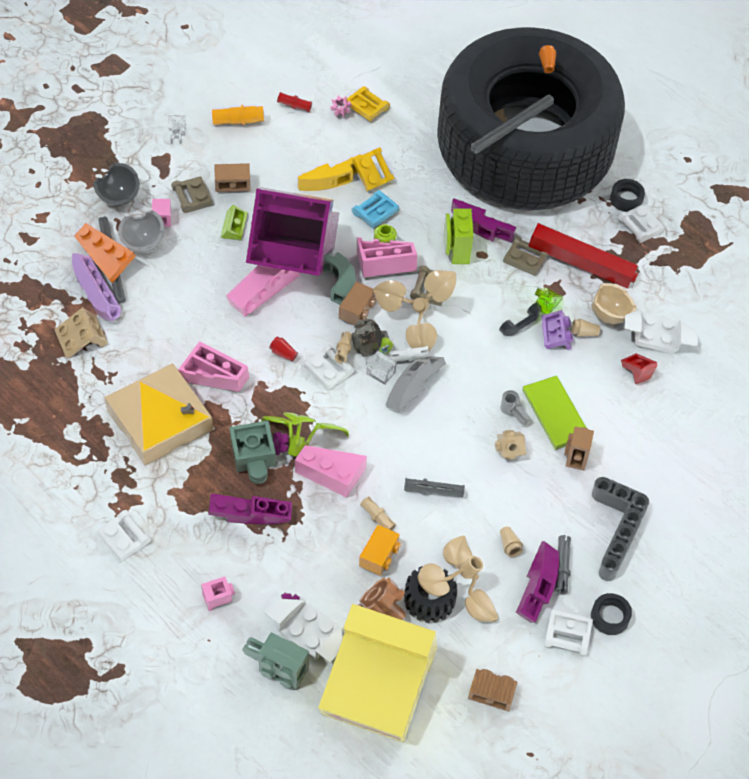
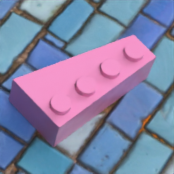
(259, 287)

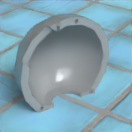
(141, 233)

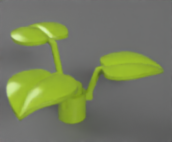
(298, 442)

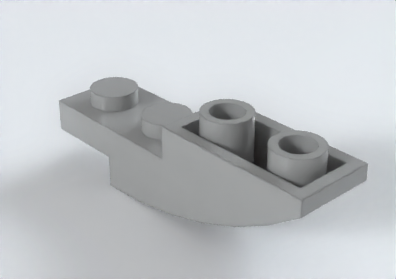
(411, 381)

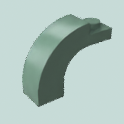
(344, 273)

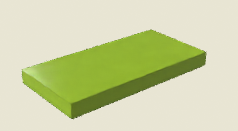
(553, 409)

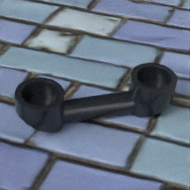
(510, 329)

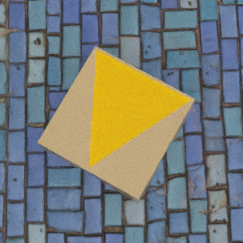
(153, 416)

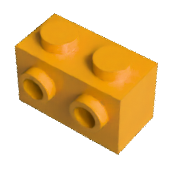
(379, 550)

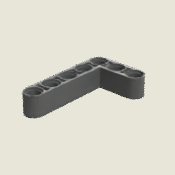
(631, 511)

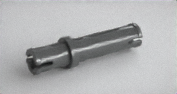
(457, 490)
(563, 570)

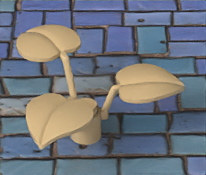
(390, 298)
(435, 583)

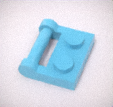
(377, 213)

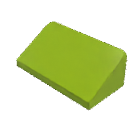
(234, 223)

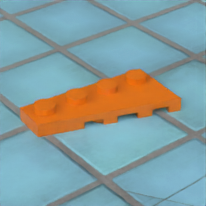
(106, 253)

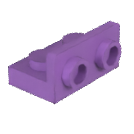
(556, 330)

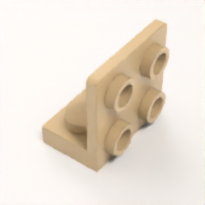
(79, 331)

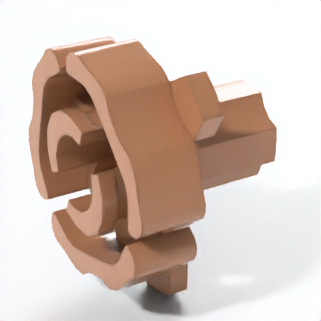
(383, 598)

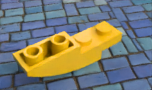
(327, 177)

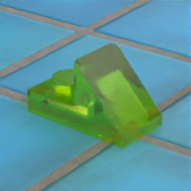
(548, 299)

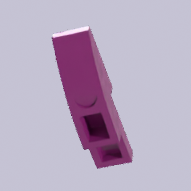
(486, 226)
(253, 511)
(541, 583)

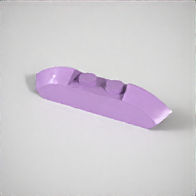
(95, 287)

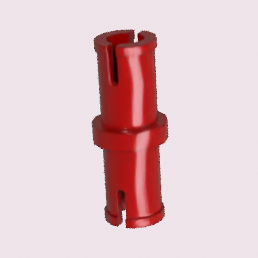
(294, 102)

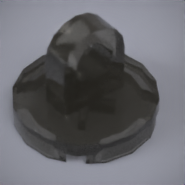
(367, 337)

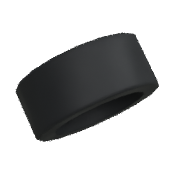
(627, 185)
(617, 601)

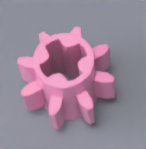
(339, 102)

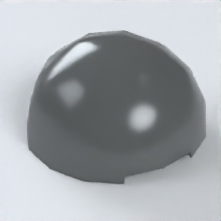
(118, 185)

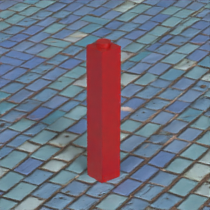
(583, 255)

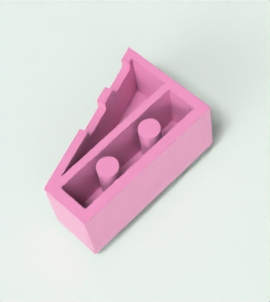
(214, 369)

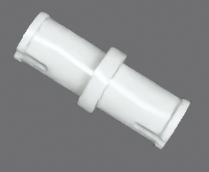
(410, 354)

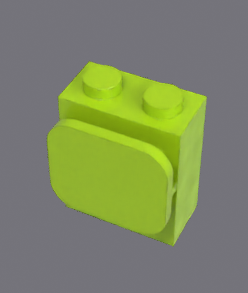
(459, 235)

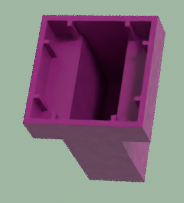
(291, 231)

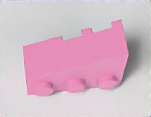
(385, 258)
(331, 468)

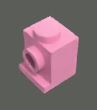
(217, 592)

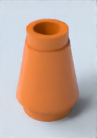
(547, 56)

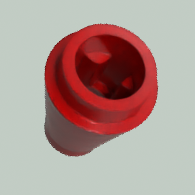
(283, 349)

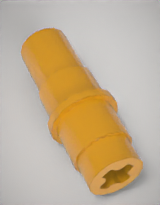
(238, 115)

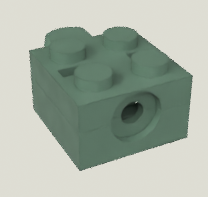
(253, 449)
(279, 659)

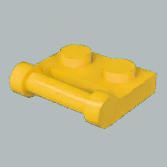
(365, 106)
(368, 171)

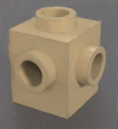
(510, 444)

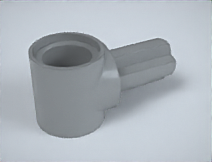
(515, 407)

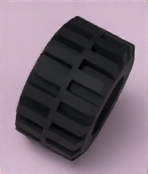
(428, 608)

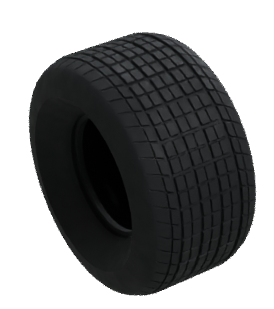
(527, 166)

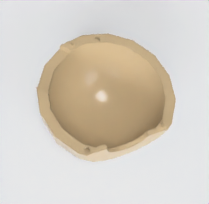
(612, 304)

